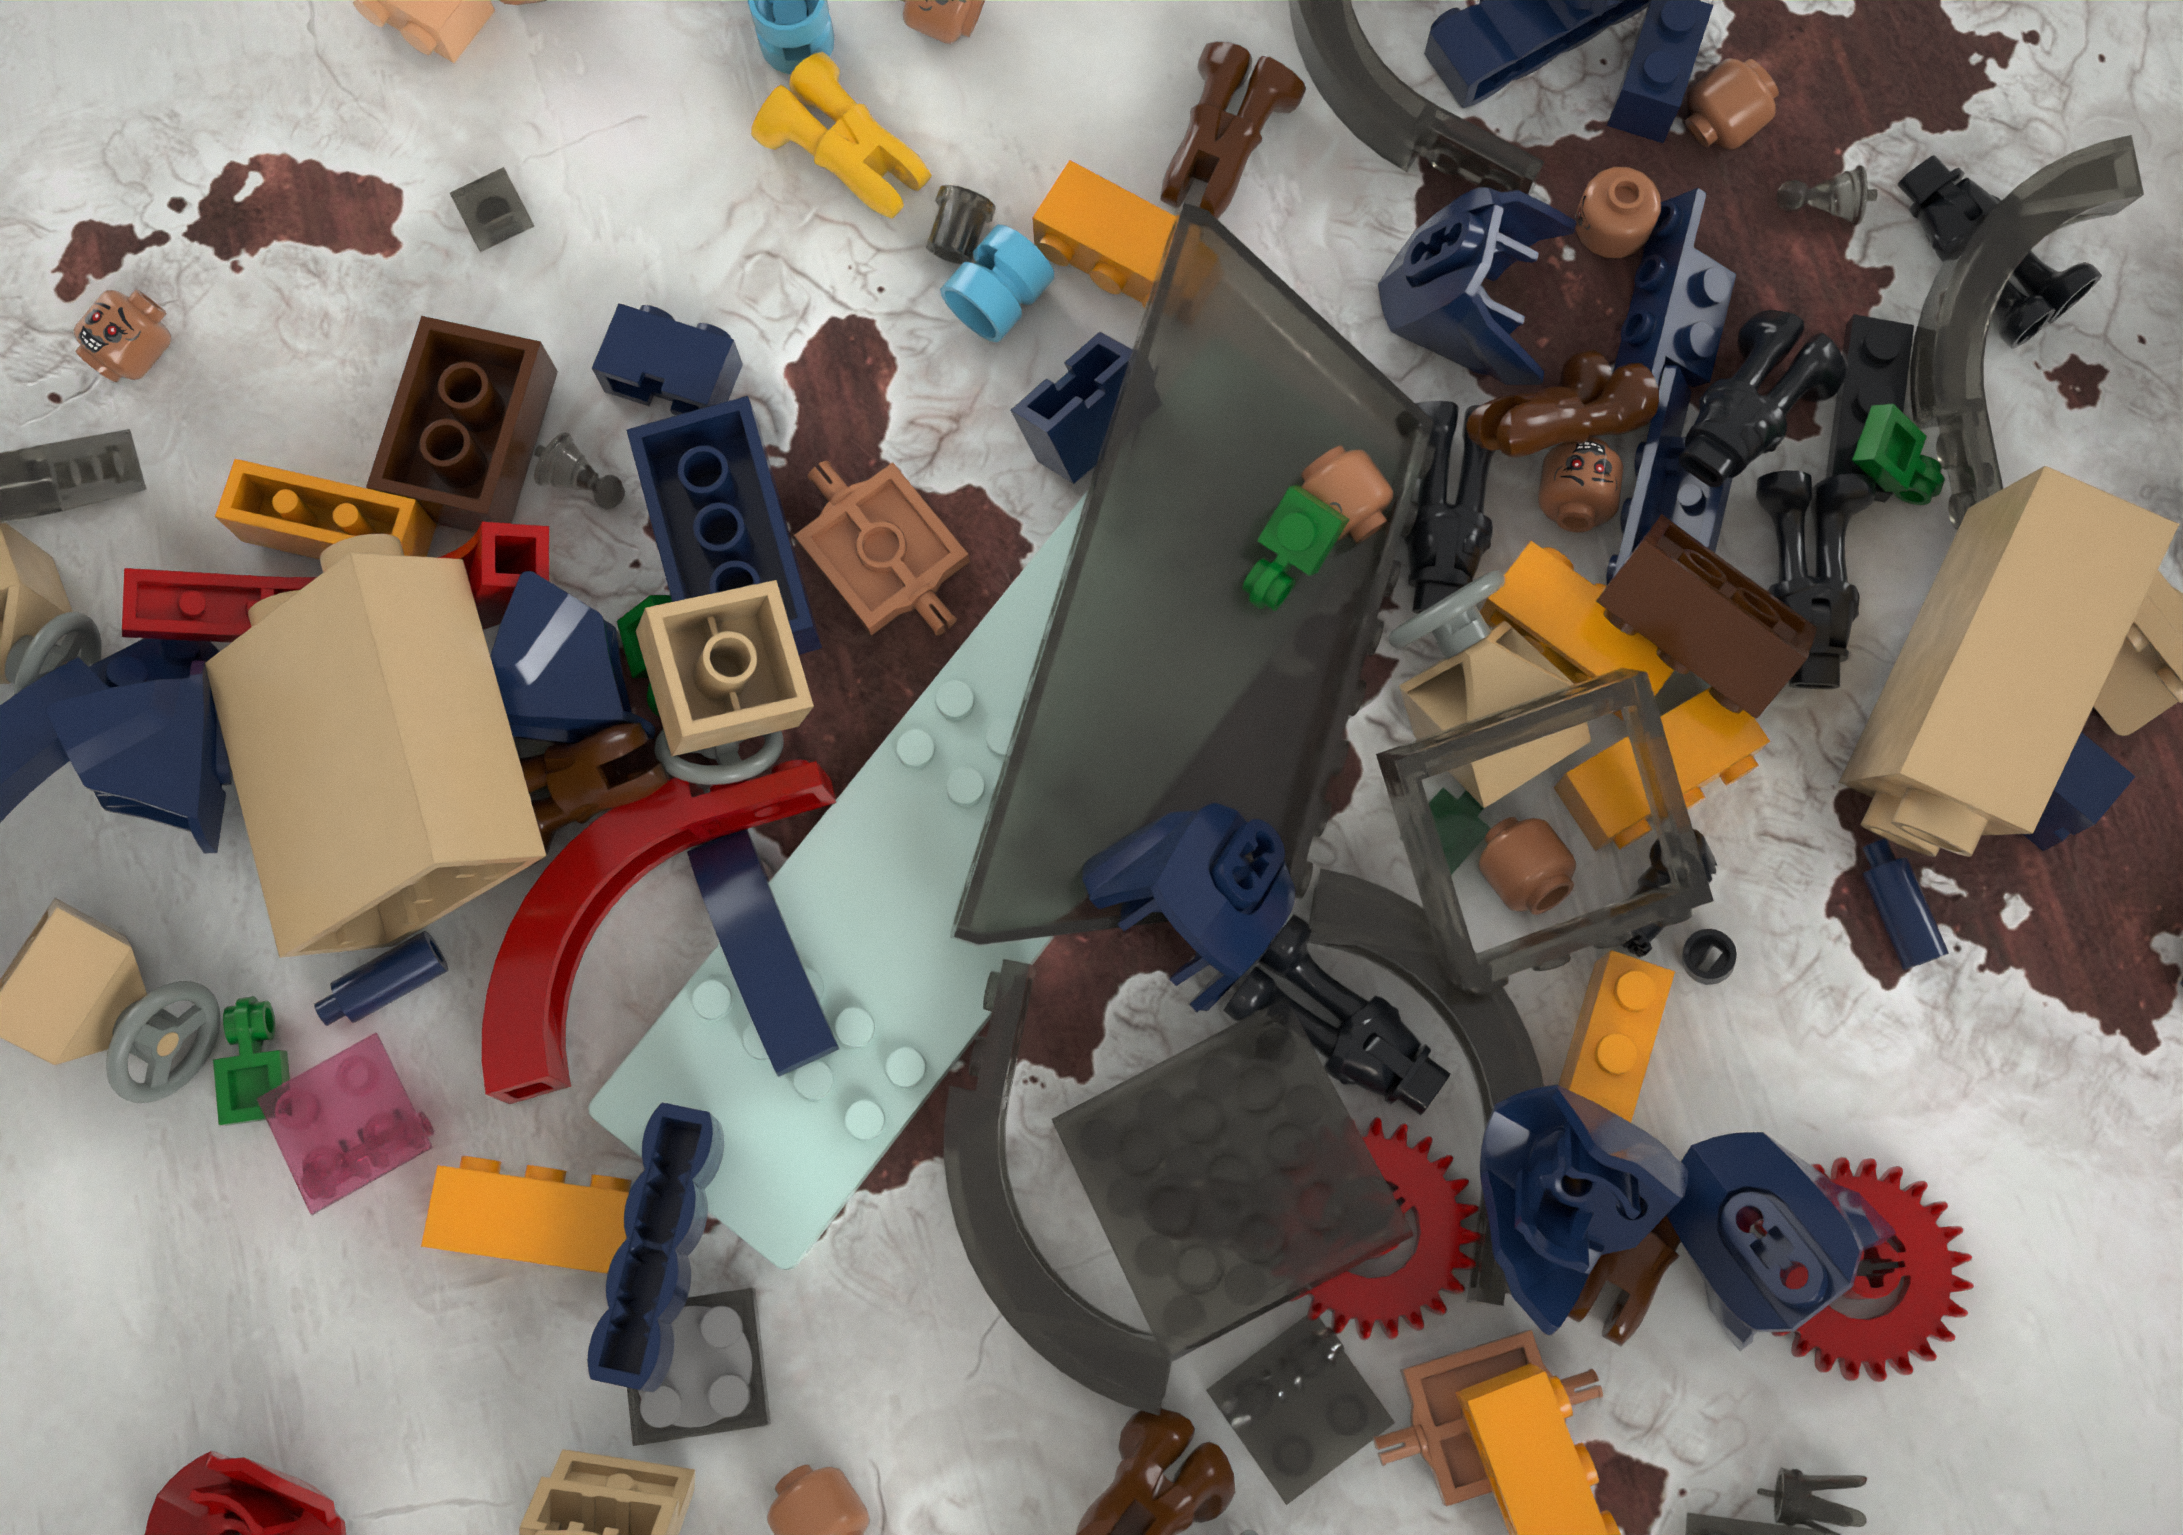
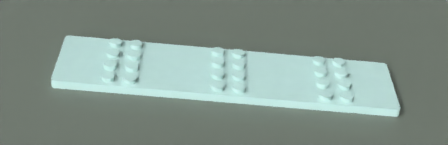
(872, 925)

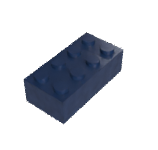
(719, 509)

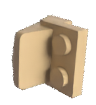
(2149, 664)
(609, 1497)

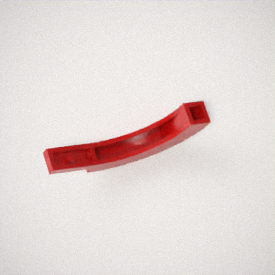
(217, 605)
(576, 891)

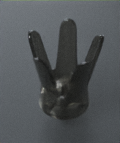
(1797, 1505)

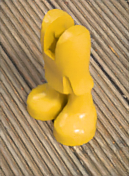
(852, 149)

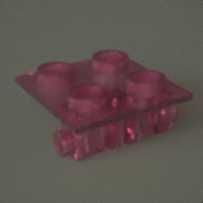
(345, 1123)

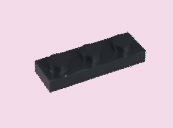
(1876, 374)

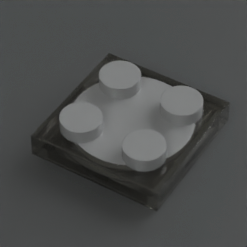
(713, 1375)

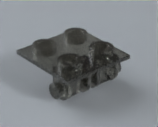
(1300, 1407)

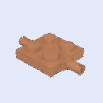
(881, 548)
(1437, 1419)

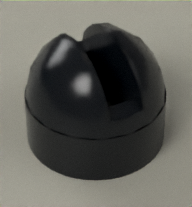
(1698, 947)

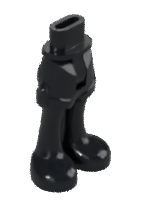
(1950, 207)
(1739, 422)
(1447, 537)
(1828, 598)
(1370, 1043)

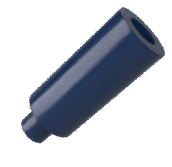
(1902, 907)
(383, 980)

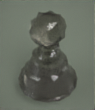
(1841, 196)
(565, 466)

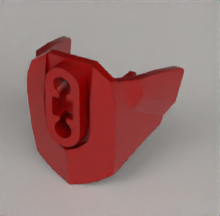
(241, 1498)

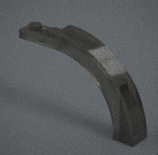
(1390, 113)
(1960, 304)
(1397, 937)
(1015, 1274)

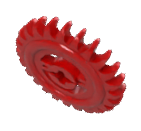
(1435, 1252)
(1923, 1297)

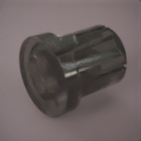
(958, 223)

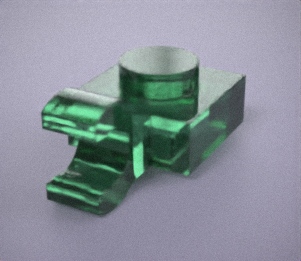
(1457, 825)

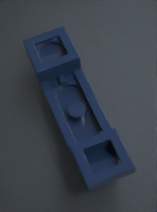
(761, 952)

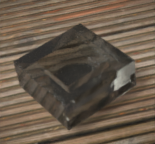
(491, 209)

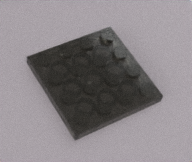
(1230, 1180)

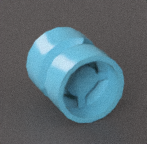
(792, 30)
(1004, 275)

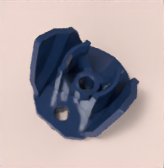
(1435, 281)
(559, 666)
(151, 751)
(1204, 885)
(1567, 1189)
(1806, 1222)

